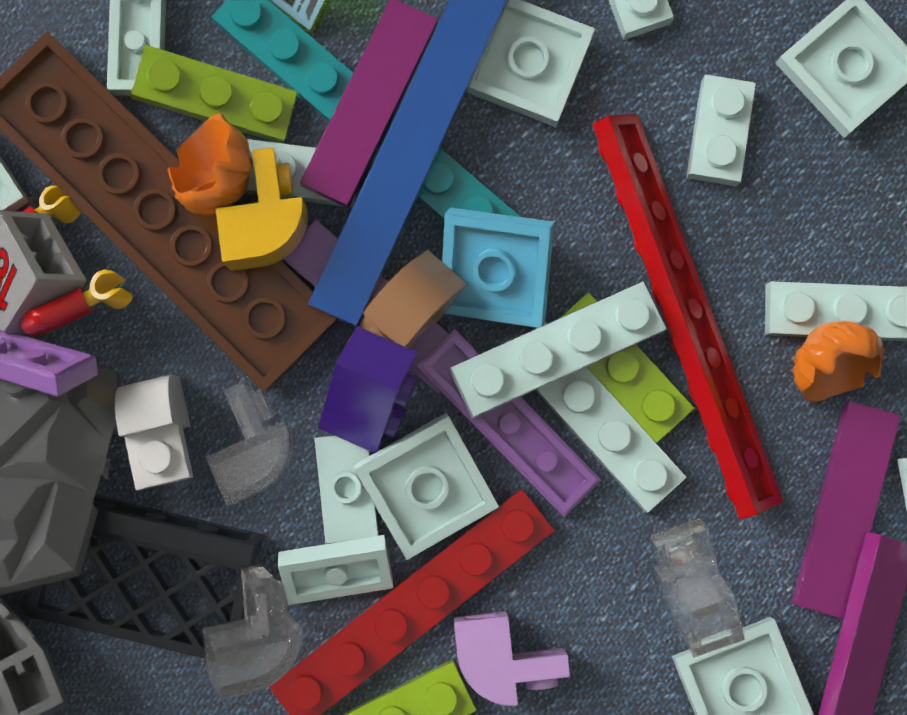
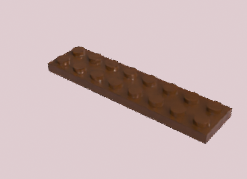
(123, 186)

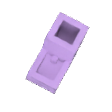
(493, 669)

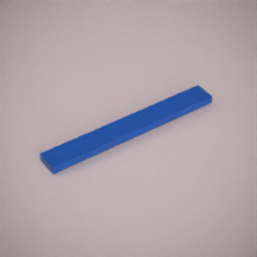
(405, 158)

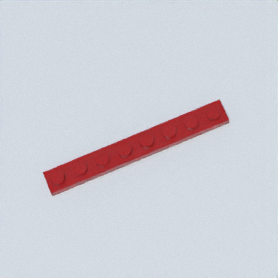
(687, 315)

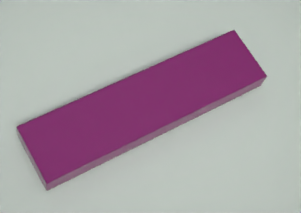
(369, 103)
(845, 508)
(867, 628)

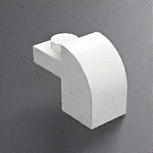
(153, 421)

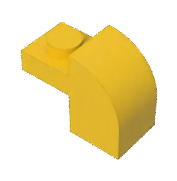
(265, 230)

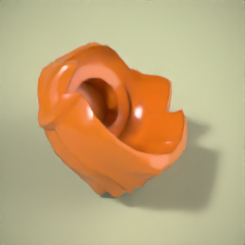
(212, 167)
(837, 359)

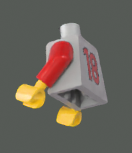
(40, 276)

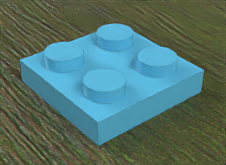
(502, 263)

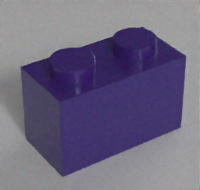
(367, 390)

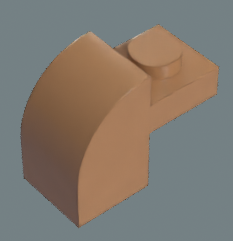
(413, 300)

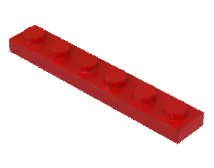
(412, 607)

